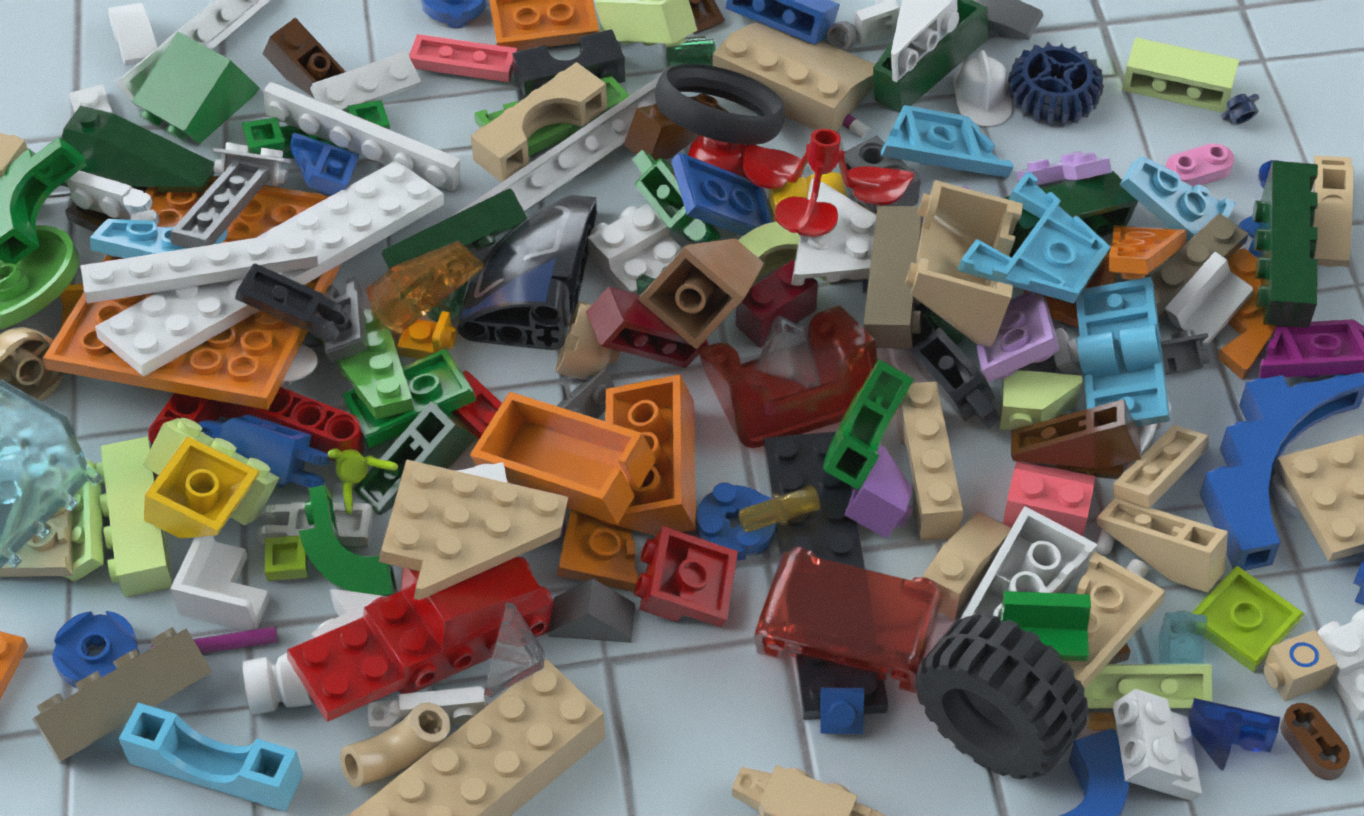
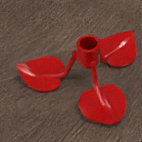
(808, 217)

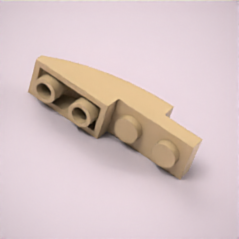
(1334, 210)

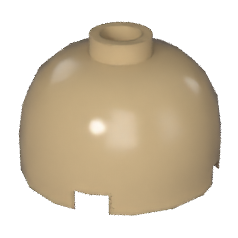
(581, 351)
(23, 362)

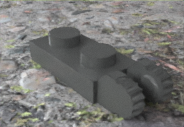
(352, 333)

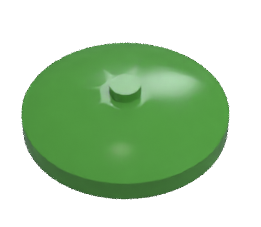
(37, 277)

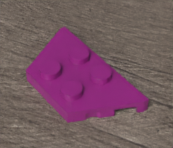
(1314, 351)

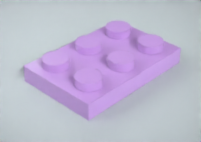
(1023, 338)

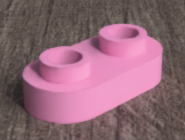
(1202, 164)

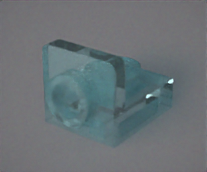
(1182, 638)

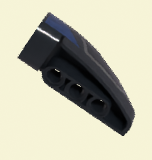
(531, 279)

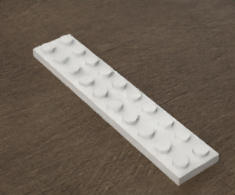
(341, 227)

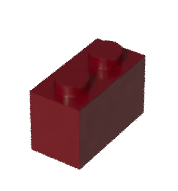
(773, 298)

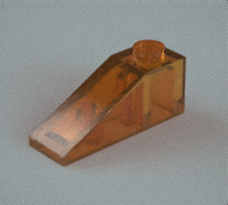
(420, 284)

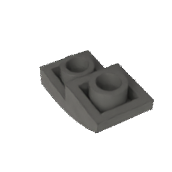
(1012, 18)

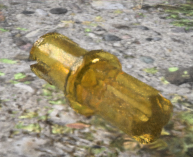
(779, 509)

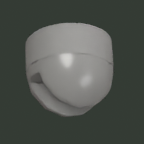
(837, 33)

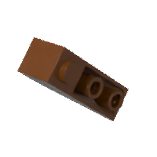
(300, 56)
(658, 134)

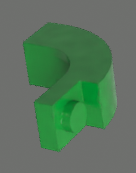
(26, 188)
(863, 426)

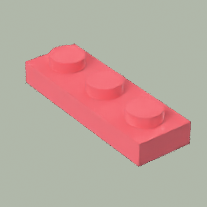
(462, 58)

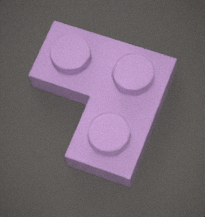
(1072, 167)

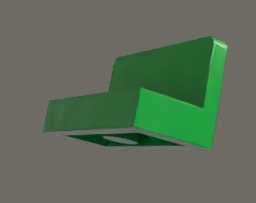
(1054, 617)

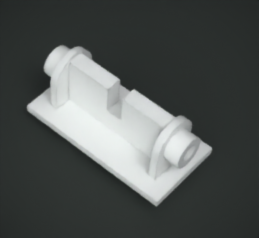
(267, 157)

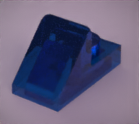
(1221, 725)

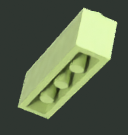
(139, 548)

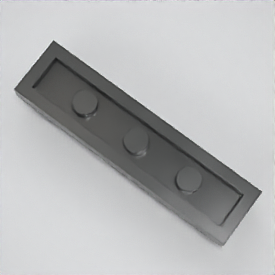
(220, 204)

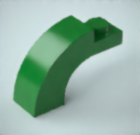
(332, 560)

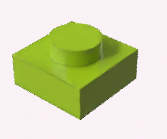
(285, 558)

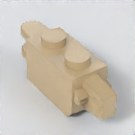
(795, 794)

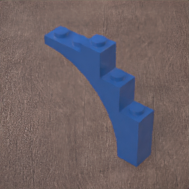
(1274, 416)

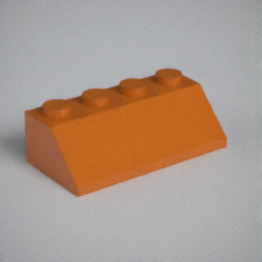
(665, 417)

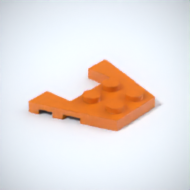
(1248, 321)

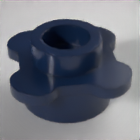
(1241, 109)

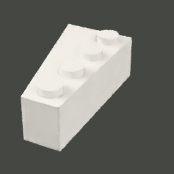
(1032, 559)

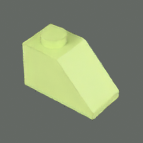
(1036, 397)

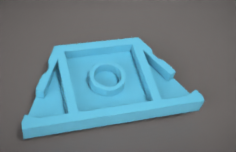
(943, 141)

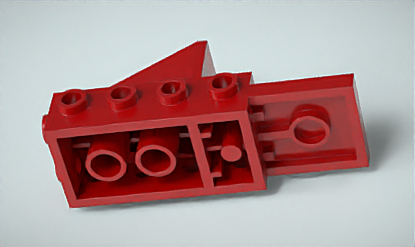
(416, 642)

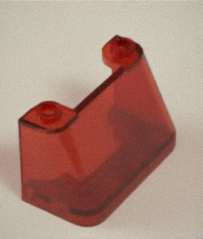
(772, 407)
(849, 616)

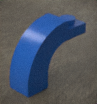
(1100, 773)

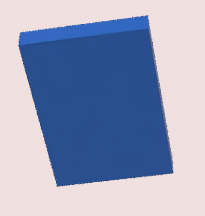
(720, 196)

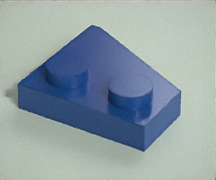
(322, 164)

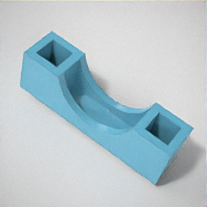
(171, 747)

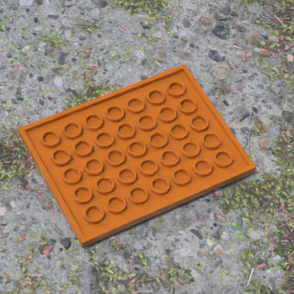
(234, 366)

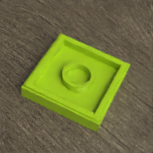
(1247, 618)

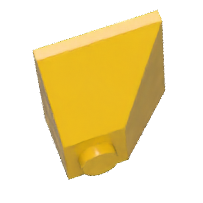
(197, 491)

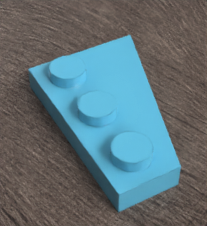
(1172, 199)
(134, 238)

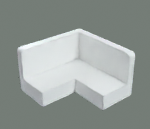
(208, 586)

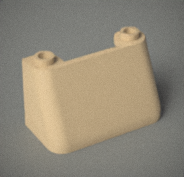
(949, 228)

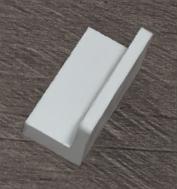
(1209, 299)

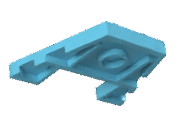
(1054, 257)

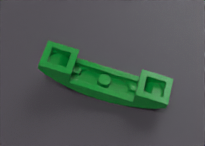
(269, 134)

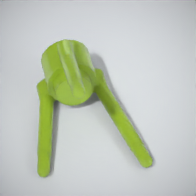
(352, 468)

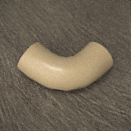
(395, 747)

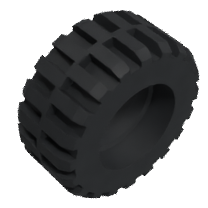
(1002, 696)

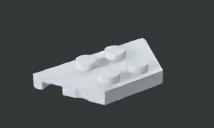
(843, 251)

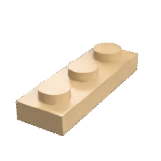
(1161, 466)

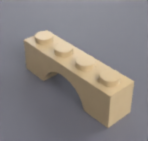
(569, 98)
(934, 480)

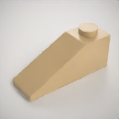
(1170, 544)
(965, 561)

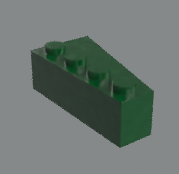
(936, 64)
(1095, 200)
(1287, 245)

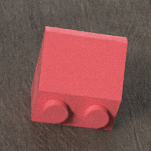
(1051, 492)

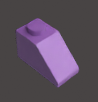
(882, 498)

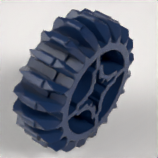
(1055, 83)

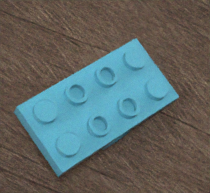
(1123, 349)

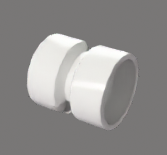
(273, 683)

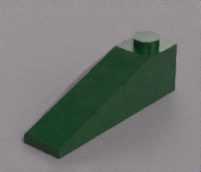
(134, 154)

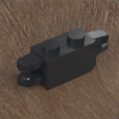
(956, 376)

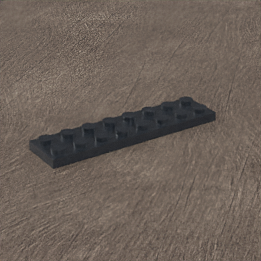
(793, 465)

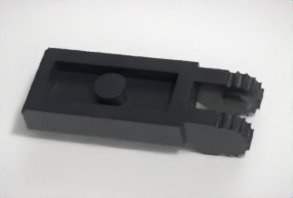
(291, 302)

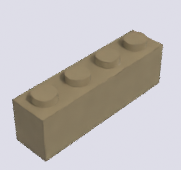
(890, 308)
(110, 700)

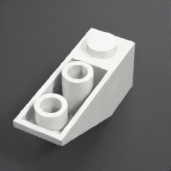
(919, 30)

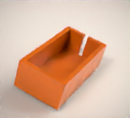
(566, 455)

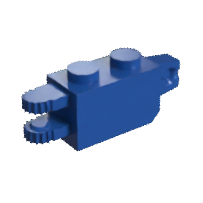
(274, 444)

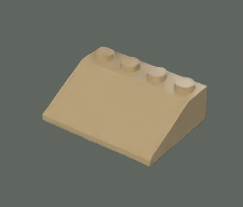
(813, 81)

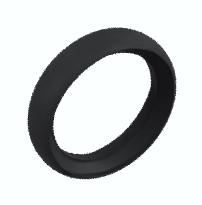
(713, 122)

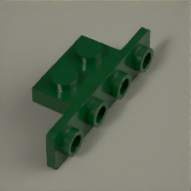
(471, 227)

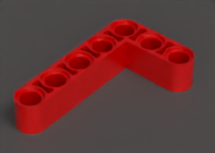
(327, 425)

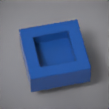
(841, 710)

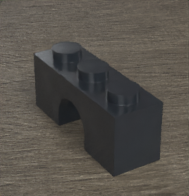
(598, 54)

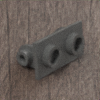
(1185, 351)
(590, 395)

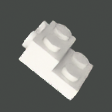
(632, 246)
(1347, 648)
(1156, 745)

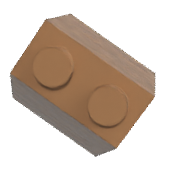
(702, 287)

